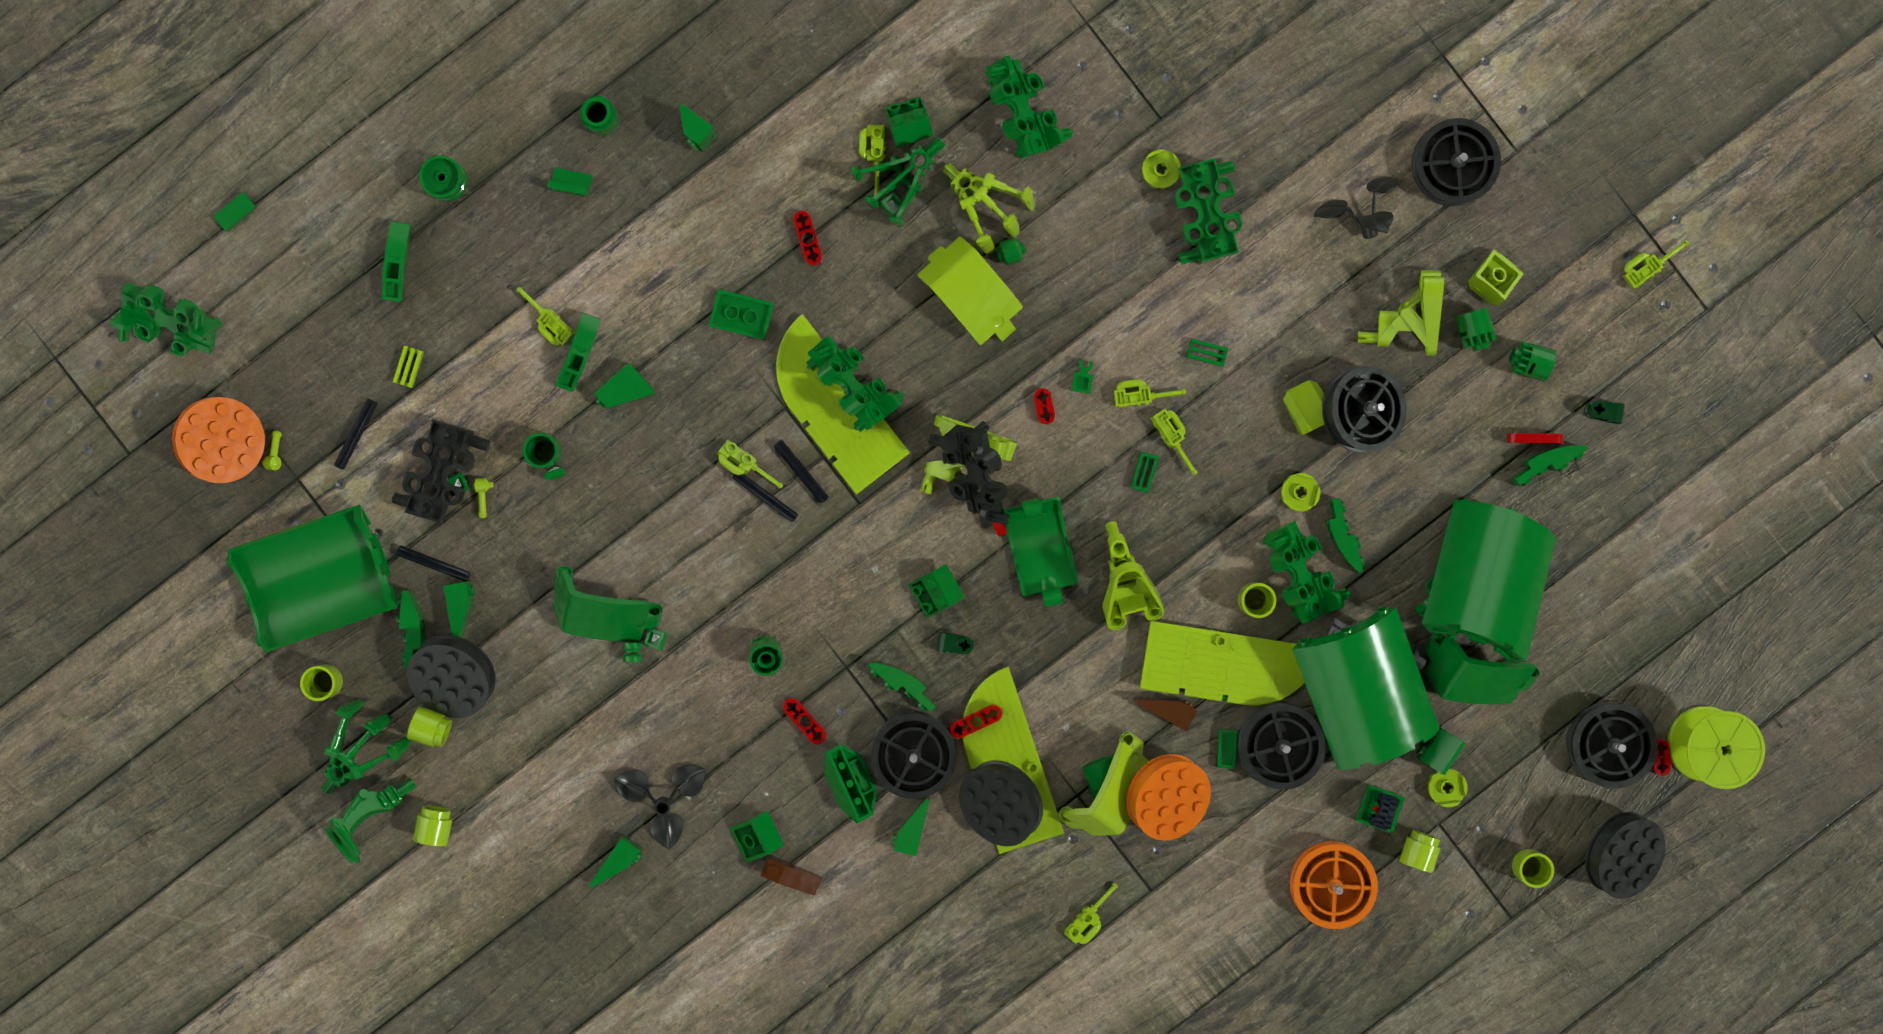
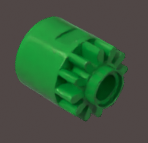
(1476, 329)
(1532, 361)
(765, 655)
(1096, 772)

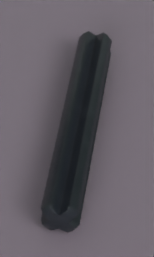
(355, 434)
(801, 471)
(766, 497)
(433, 563)

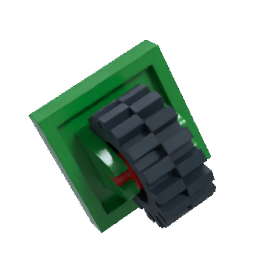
(1379, 808)

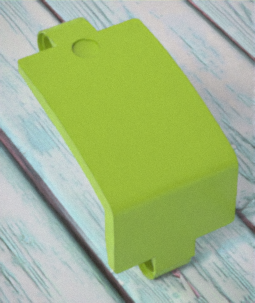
(971, 290)
(1109, 810)

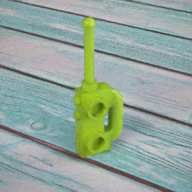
(876, 154)
(1652, 266)
(550, 320)
(1142, 396)
(1170, 435)
(743, 459)
(1087, 917)

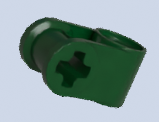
(1607, 411)
(951, 643)

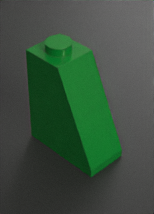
(624, 388)

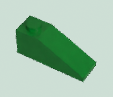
(459, 604)
(910, 832)
(620, 859)

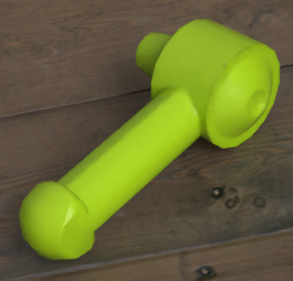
(272, 461)
(481, 486)

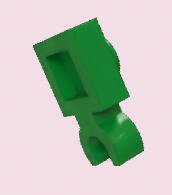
(1082, 381)

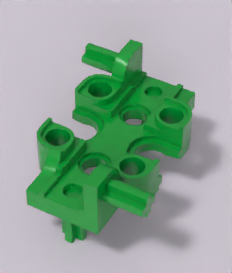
(1042, 136)
(1208, 245)
(147, 326)
(865, 401)
(1290, 554)

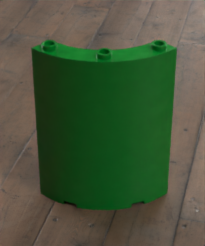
(1490, 577)
(313, 578)
(1367, 691)

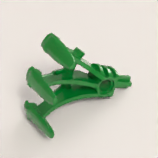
(902, 176)
(345, 761)
(362, 807)

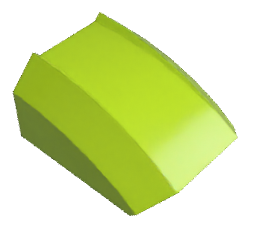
(1495, 278)
(1305, 406)

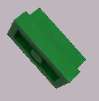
(570, 182)

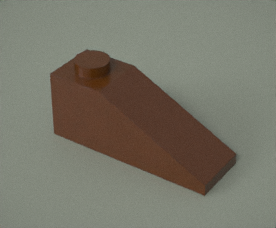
(1172, 710)
(790, 875)

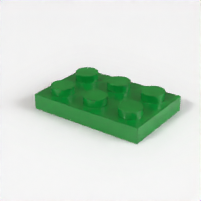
(741, 314)

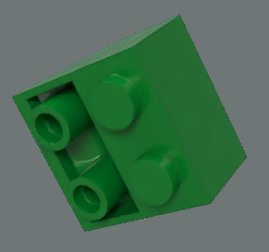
(909, 121)
(936, 591)

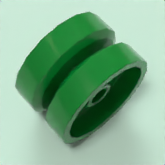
(451, 187)

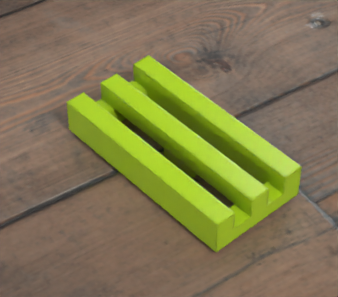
(401, 364)

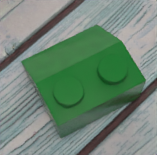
(696, 130)
(1440, 751)
(757, 836)

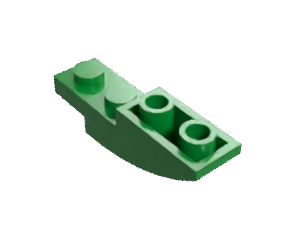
(395, 261)
(578, 352)
(1553, 459)
(1345, 544)
(411, 620)
(896, 678)

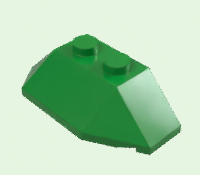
(850, 782)

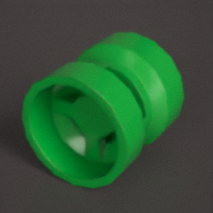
(632, 647)

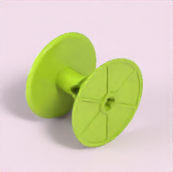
(1716, 747)

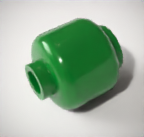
(1010, 251)

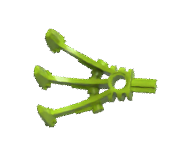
(1010, 223)

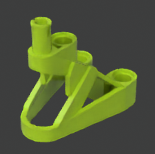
(1406, 319)
(947, 472)
(1132, 596)

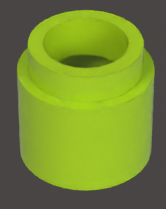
(1269, 600)
(310, 686)
(429, 727)
(433, 826)
(1420, 851)
(1543, 873)

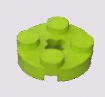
(1151, 164)
(1291, 498)
(1455, 794)

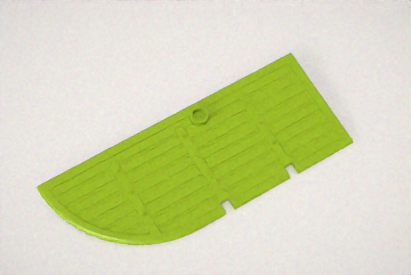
(859, 454)
(1219, 664)
(1009, 742)

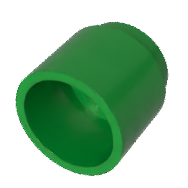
(604, 127)
(530, 447)

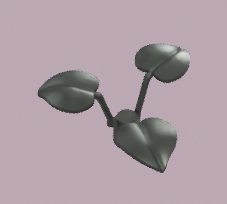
(1371, 223)
(664, 828)

